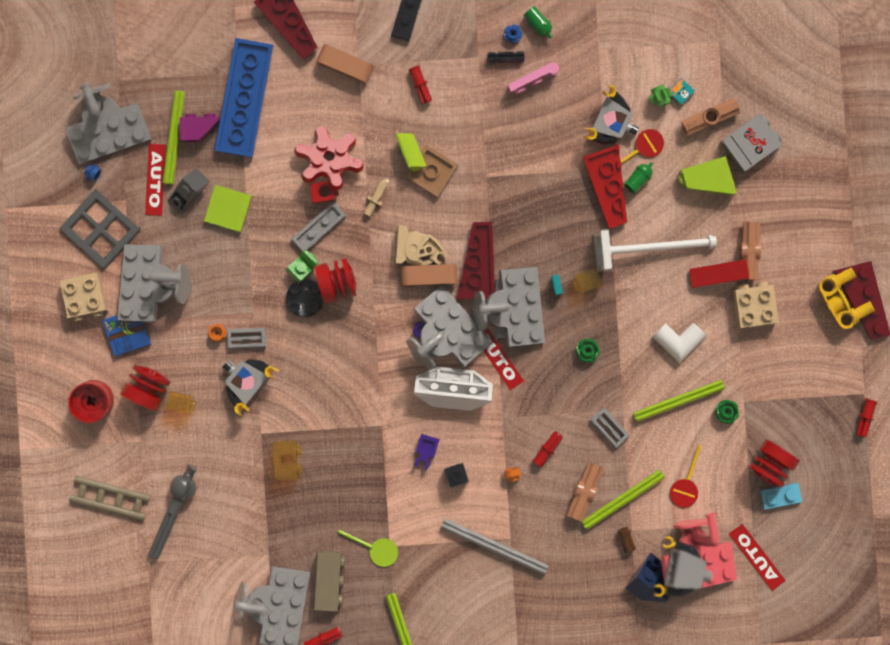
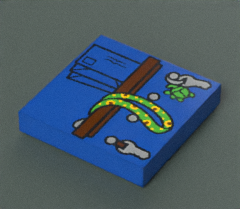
(125, 335)

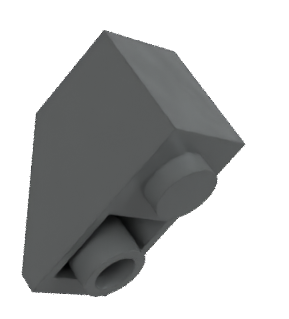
(188, 190)

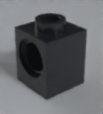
(456, 475)

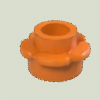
(222, 332)
(512, 474)

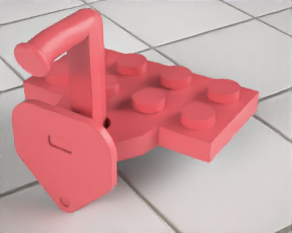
(717, 555)

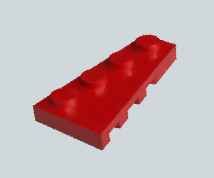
(606, 177)

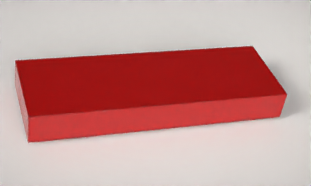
(719, 273)

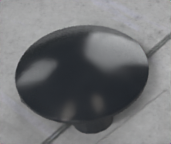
(304, 298)

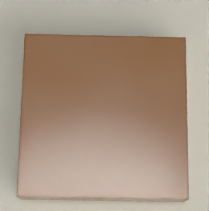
(435, 174)

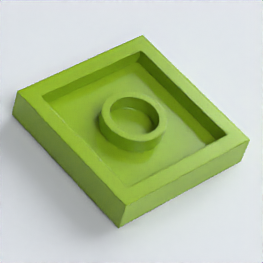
(228, 208)

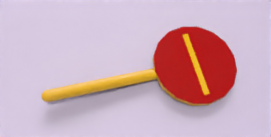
(648, 143)
(684, 491)

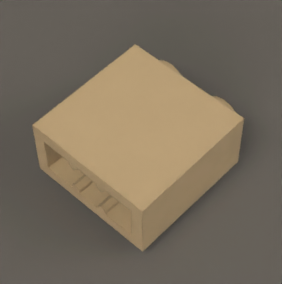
(84, 296)
(755, 305)

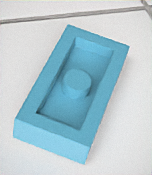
(779, 497)

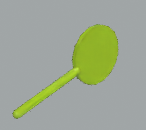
(382, 552)

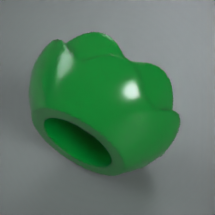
(589, 344)
(733, 410)

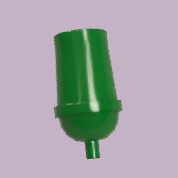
(538, 22)
(639, 177)

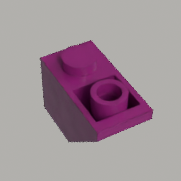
(197, 128)

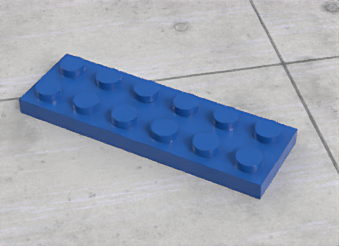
(244, 97)

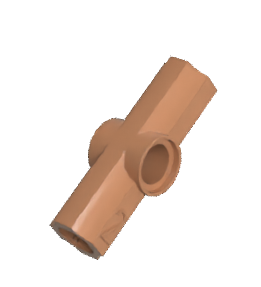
(721, 112)
(750, 247)
(585, 491)

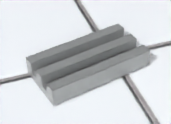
(230, 339)
(598, 415)

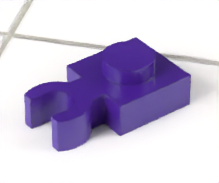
(426, 447)

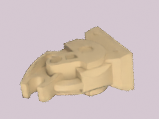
(415, 246)

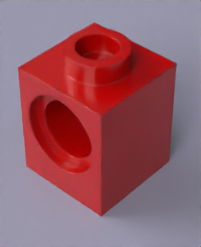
(315, 193)

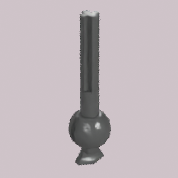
(182, 489)

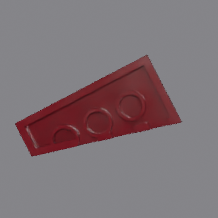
(290, 24)
(479, 263)
(865, 289)

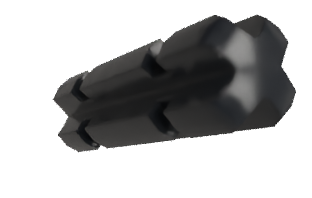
(505, 57)

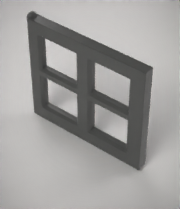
(100, 228)

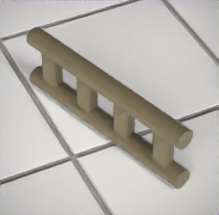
(117, 507)

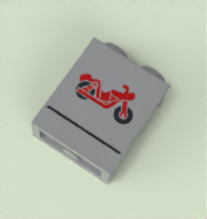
(751, 143)

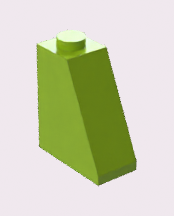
(709, 177)

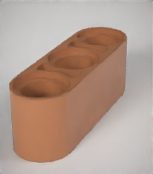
(345, 64)
(429, 275)

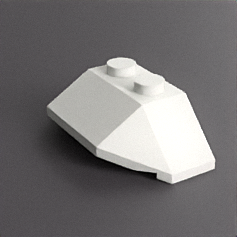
(453, 388)

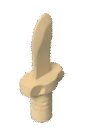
(375, 199)

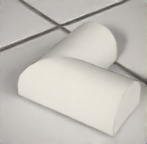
(679, 346)

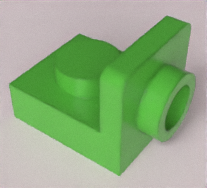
(302, 266)

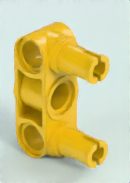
(837, 301)

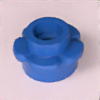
(512, 38)
(92, 173)

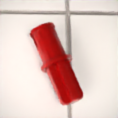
(420, 84)
(866, 418)
(547, 449)
(325, 638)

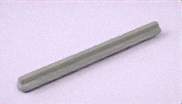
(494, 546)

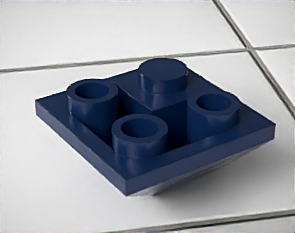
(645, 578)

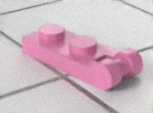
(533, 78)

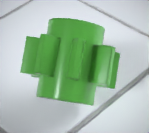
(660, 95)

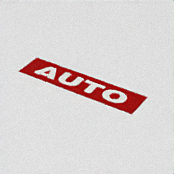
(155, 183)
(502, 362)
(757, 557)

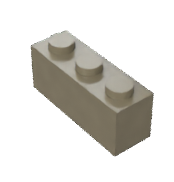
(329, 581)

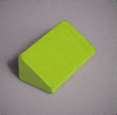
(411, 151)

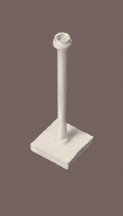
(604, 250)

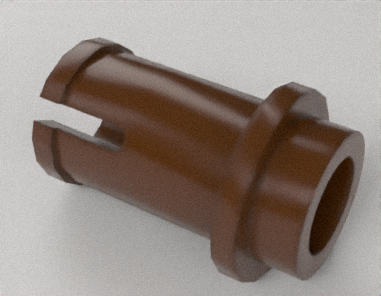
(626, 539)

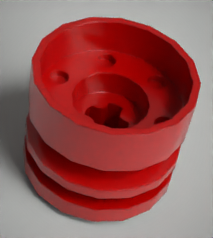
(335, 280)
(145, 387)
(80, 398)
(773, 463)

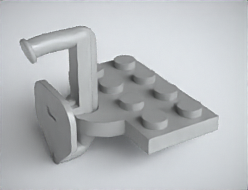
(105, 129)
(144, 283)
(516, 305)
(447, 328)
(279, 608)

